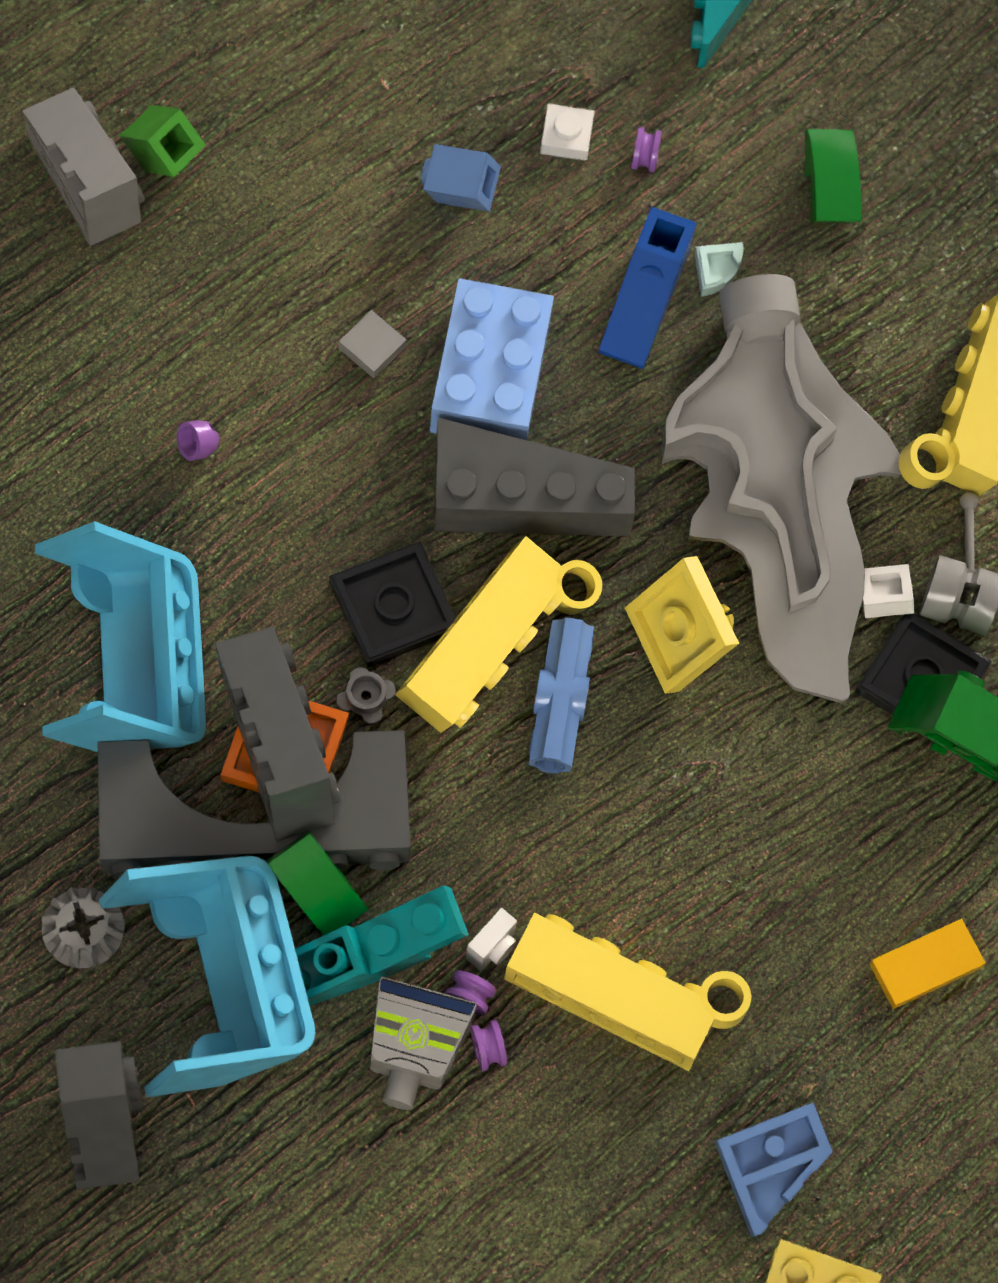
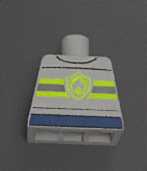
(416, 1038)

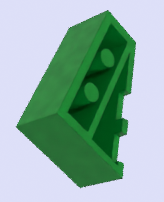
(954, 715)

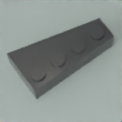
(526, 487)
(277, 732)

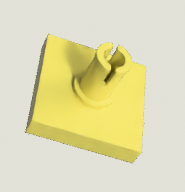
(682, 625)

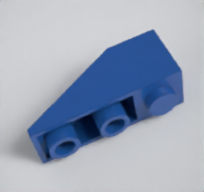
(648, 287)

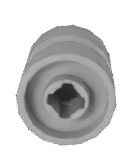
(945, 590)

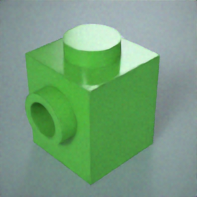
(162, 140)

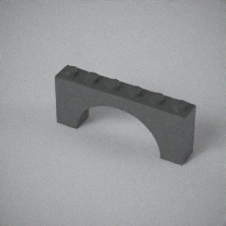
(151, 827)

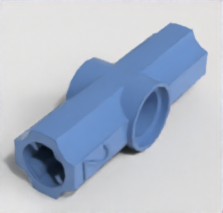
(561, 695)

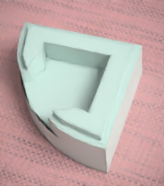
(717, 266)

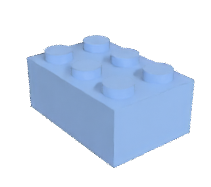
(492, 358)

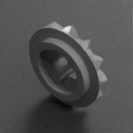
(69, 946)

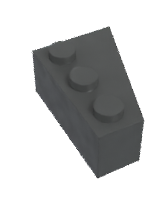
(98, 1105)

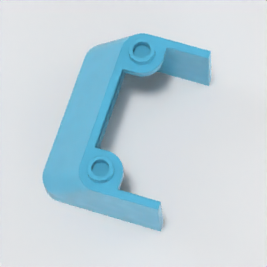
(147, 639)
(246, 959)

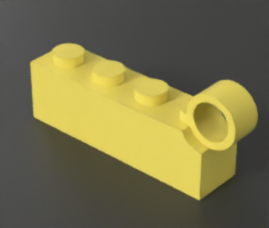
(968, 438)
(488, 629)
(619, 993)

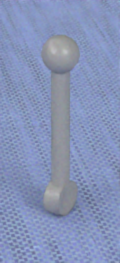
(969, 502)

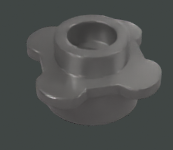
(364, 681)

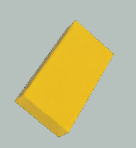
(927, 963)

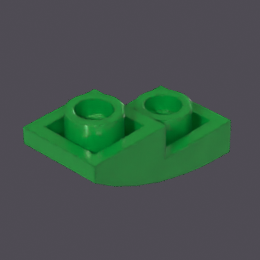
(834, 175)
(317, 884)

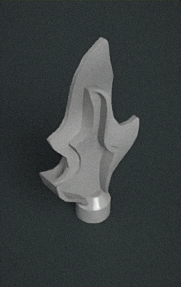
(779, 475)

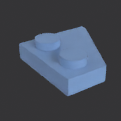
(773, 1162)

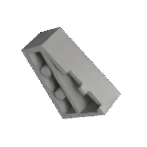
(84, 165)

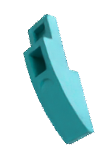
(380, 946)

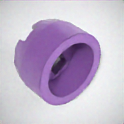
(197, 439)

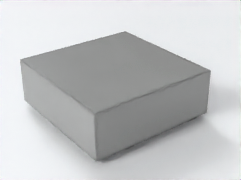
(372, 344)

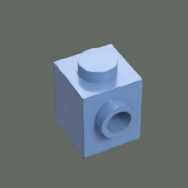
(460, 177)

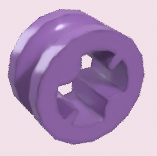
(646, 150)
(471, 988)
(488, 1045)

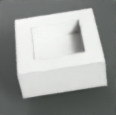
(567, 132)
(888, 591)
(493, 941)

